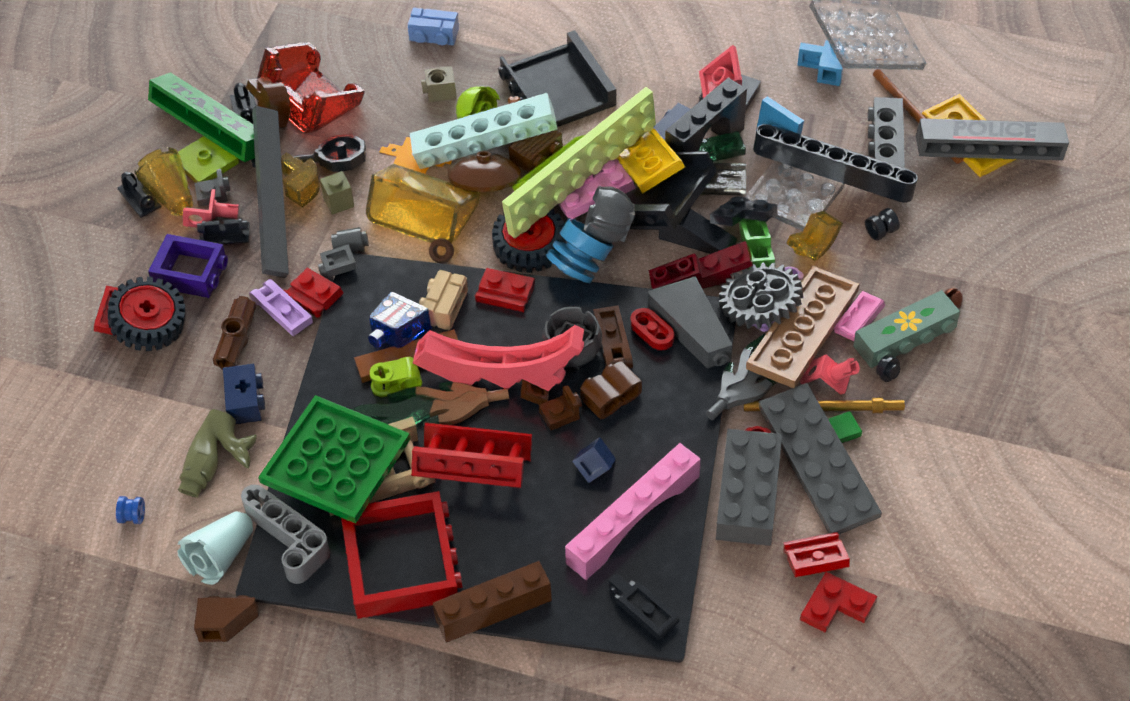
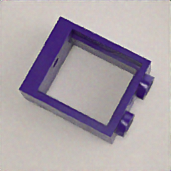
(187, 283)

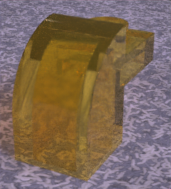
(302, 179)
(816, 237)

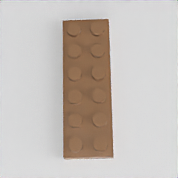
(795, 342)

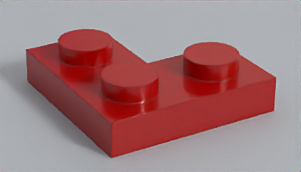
(833, 596)

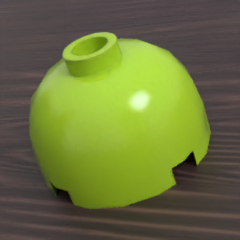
(476, 100)

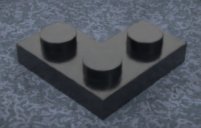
(739, 208)

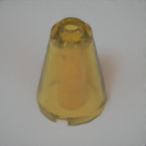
(166, 179)

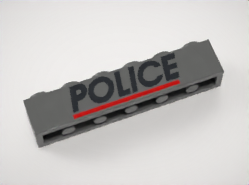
(991, 139)

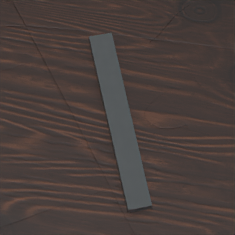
(270, 192)

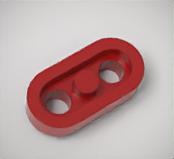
(654, 330)

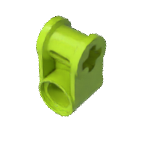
(395, 375)

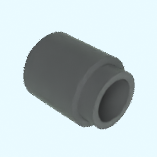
(353, 237)

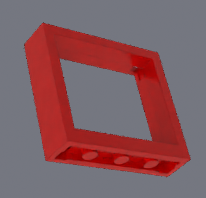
(407, 597)

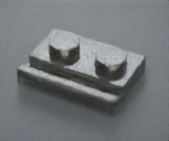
(728, 180)

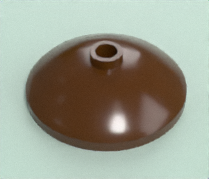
(484, 172)

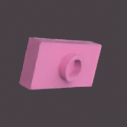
(859, 315)

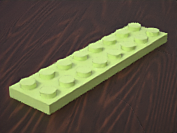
(579, 162)

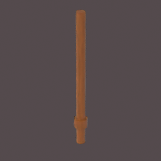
(907, 104)

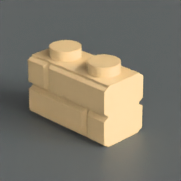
(445, 298)

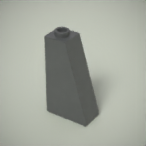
(692, 320)

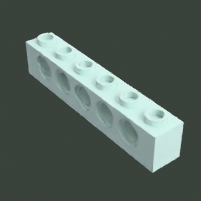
(483, 131)

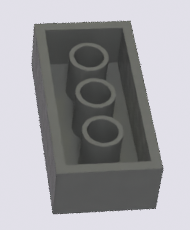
(748, 487)

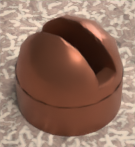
(956, 296)

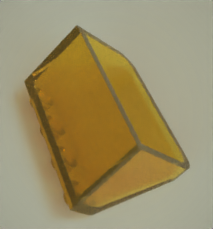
(419, 204)

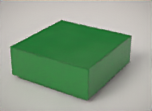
(846, 427)

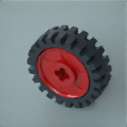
(529, 247)
(146, 313)

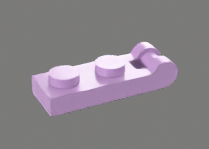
(281, 307)

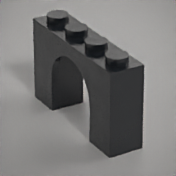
(720, 110)

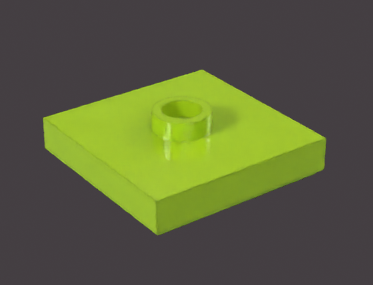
(203, 158)

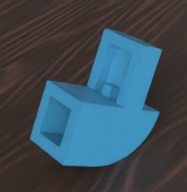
(824, 60)

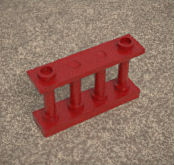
(472, 455)

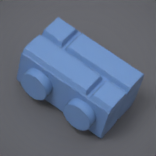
(433, 26)

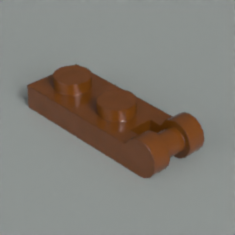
(613, 336)

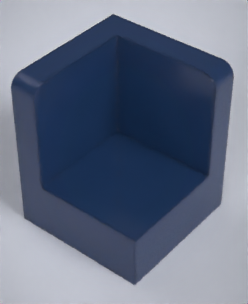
(594, 460)

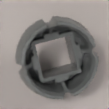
(609, 216)
(565, 319)

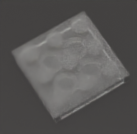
(795, 193)

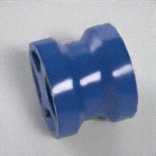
(130, 510)

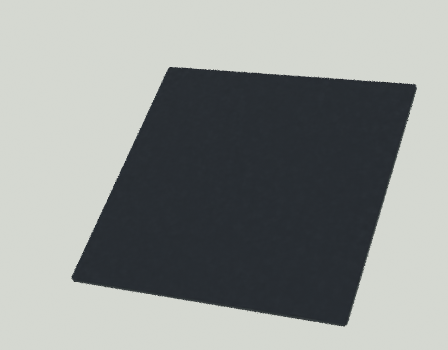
(507, 526)

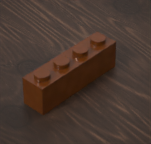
(492, 601)

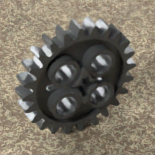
(761, 295)

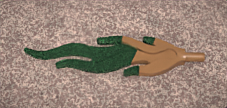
(453, 399)

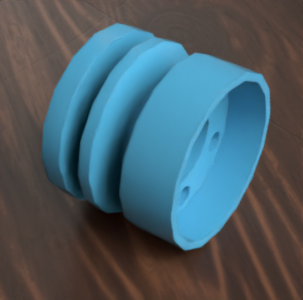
(577, 254)

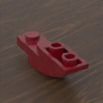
(709, 270)

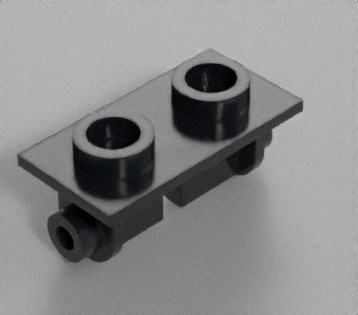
(243, 102)
(137, 195)
(228, 233)

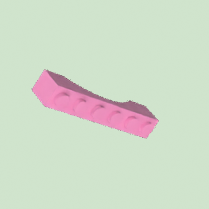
(601, 537)

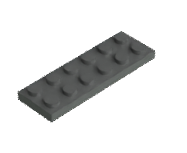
(820, 460)

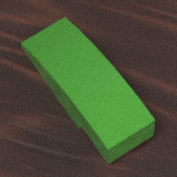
(758, 240)

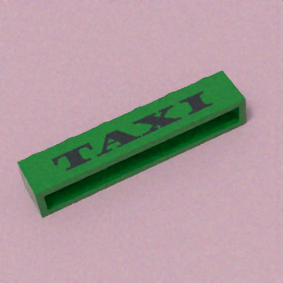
(203, 115)

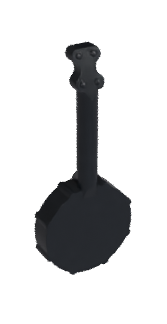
(337, 153)

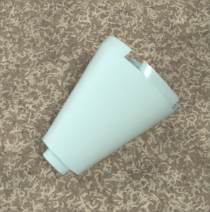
(215, 546)

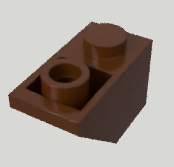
(223, 618)

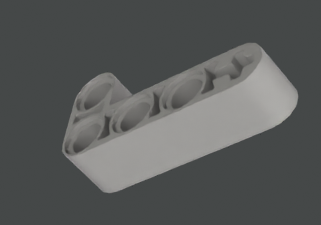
(282, 528)

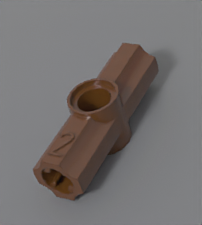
(234, 332)

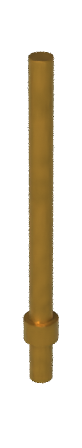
(875, 405)

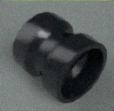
(884, 223)

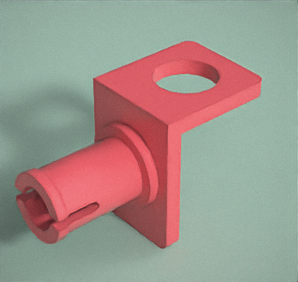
(215, 210)
(832, 373)

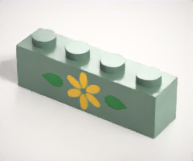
(906, 328)

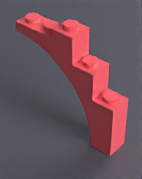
(504, 366)

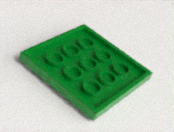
(334, 458)

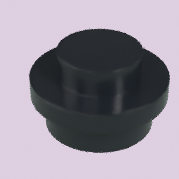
(888, 368)

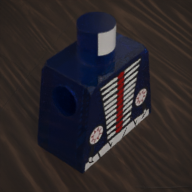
(398, 321)

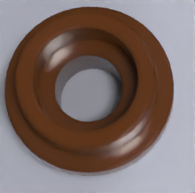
(441, 258)

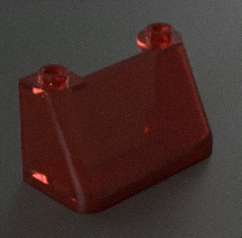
(311, 94)

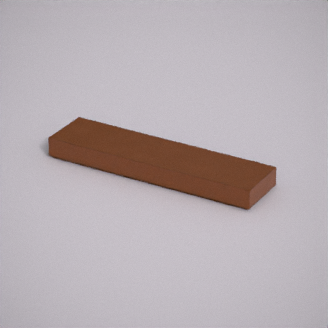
(366, 361)

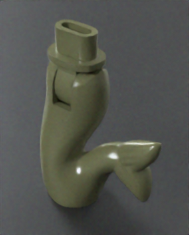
(202, 455)

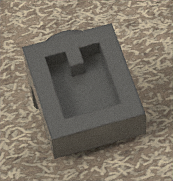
(204, 189)
(336, 262)

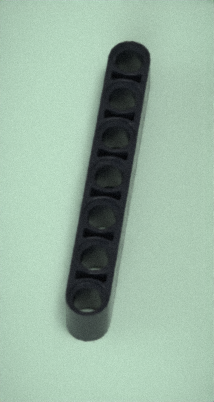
(835, 163)

